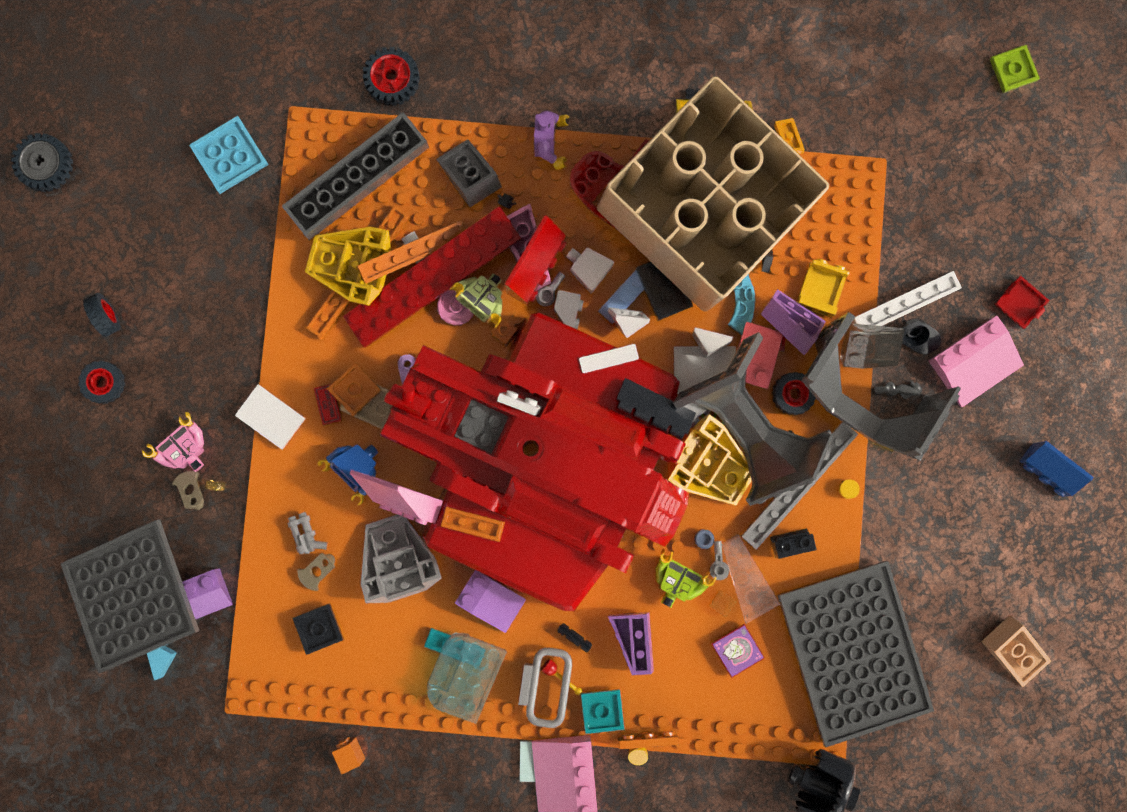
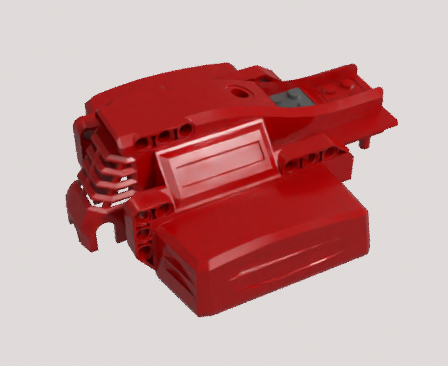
(571, 497)

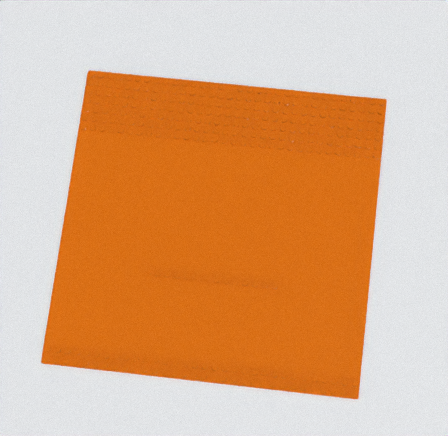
(382, 663)

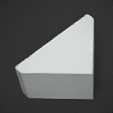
(628, 320)
(710, 341)

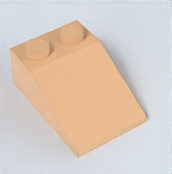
(1016, 650)

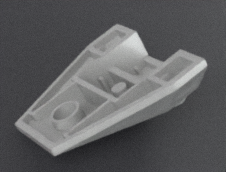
(395, 561)

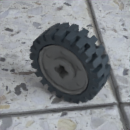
(42, 162)

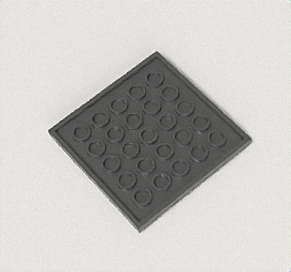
(129, 596)

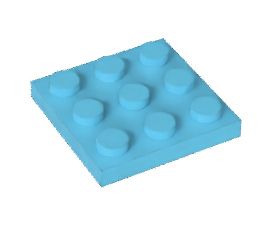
(228, 154)

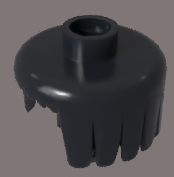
(825, 785)

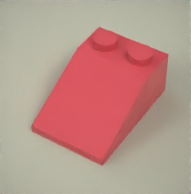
(763, 362)

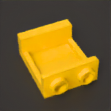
(822, 287)

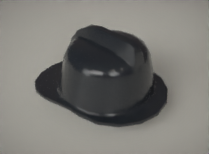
(920, 336)

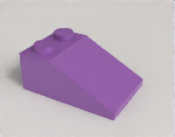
(490, 601)

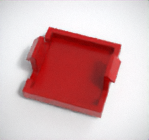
(1022, 302)

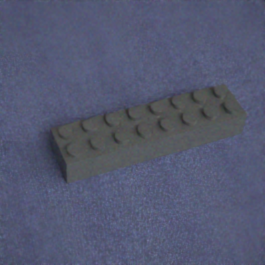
(356, 176)

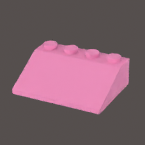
(978, 360)
(399, 498)
(564, 774)

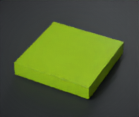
(1014, 68)

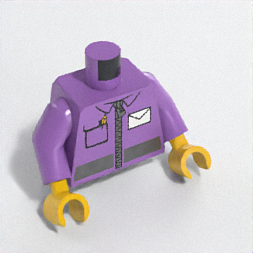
(545, 137)

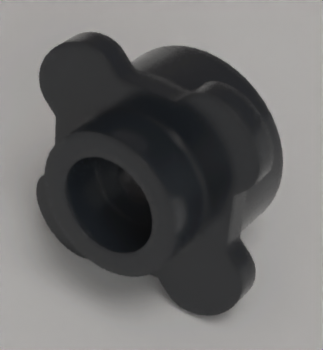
(506, 200)

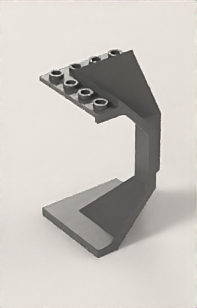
(903, 434)
(774, 456)

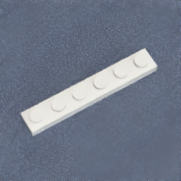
(910, 301)

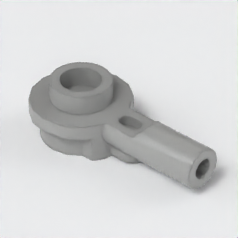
(546, 295)
(719, 568)

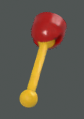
(550, 669)

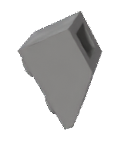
(567, 306)

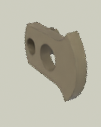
(182, 482)
(306, 576)

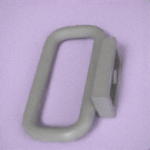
(530, 683)

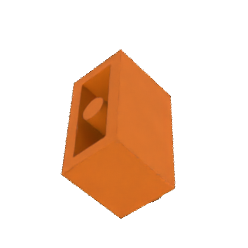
(348, 754)

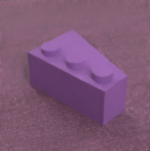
(634, 637)

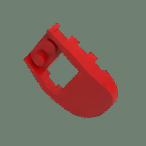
(591, 177)

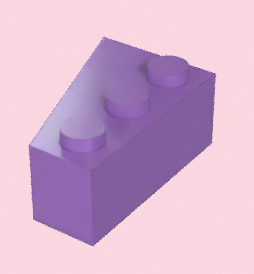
(793, 321)

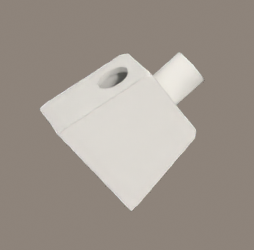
(589, 267)

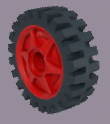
(391, 62)

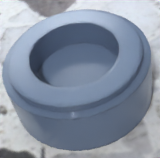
(704, 539)

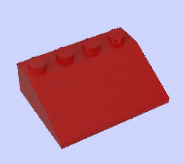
(536, 261)

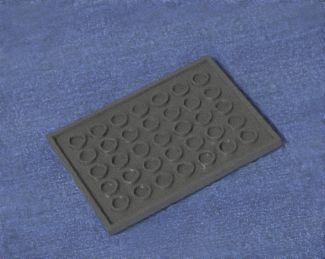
(855, 653)

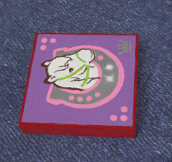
(737, 650)

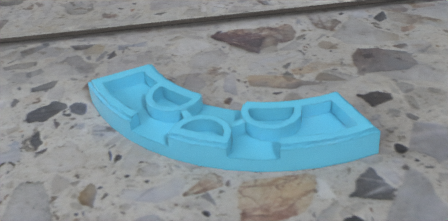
(744, 305)

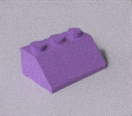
(207, 593)

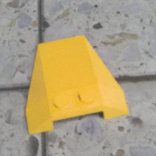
(338, 253)
(711, 463)

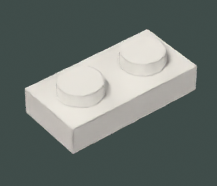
(528, 405)

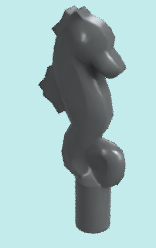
(904, 390)

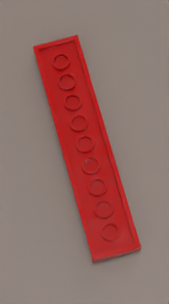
(433, 277)

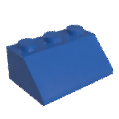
(1055, 469)

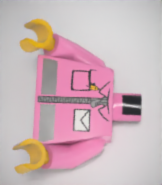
(180, 447)

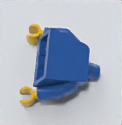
(350, 458)

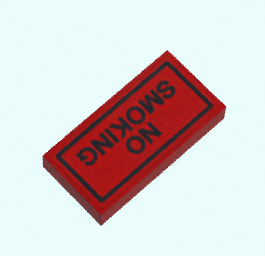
(327, 405)

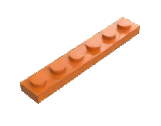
(408, 253)

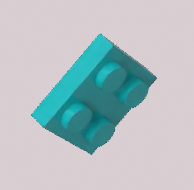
(602, 711)

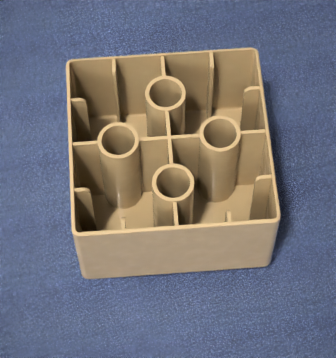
(711, 194)

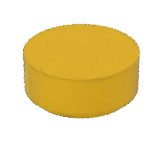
(849, 489)
(638, 756)

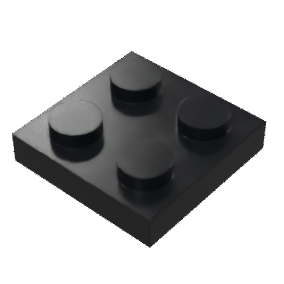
(318, 629)

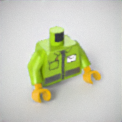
(679, 580)

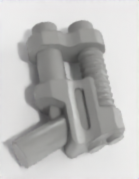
(305, 542)

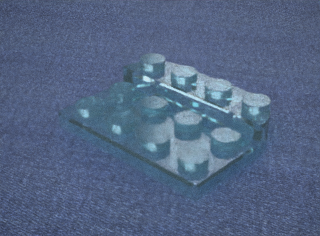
(464, 676)

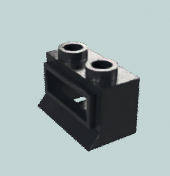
(793, 543)

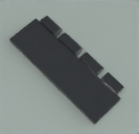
(650, 404)

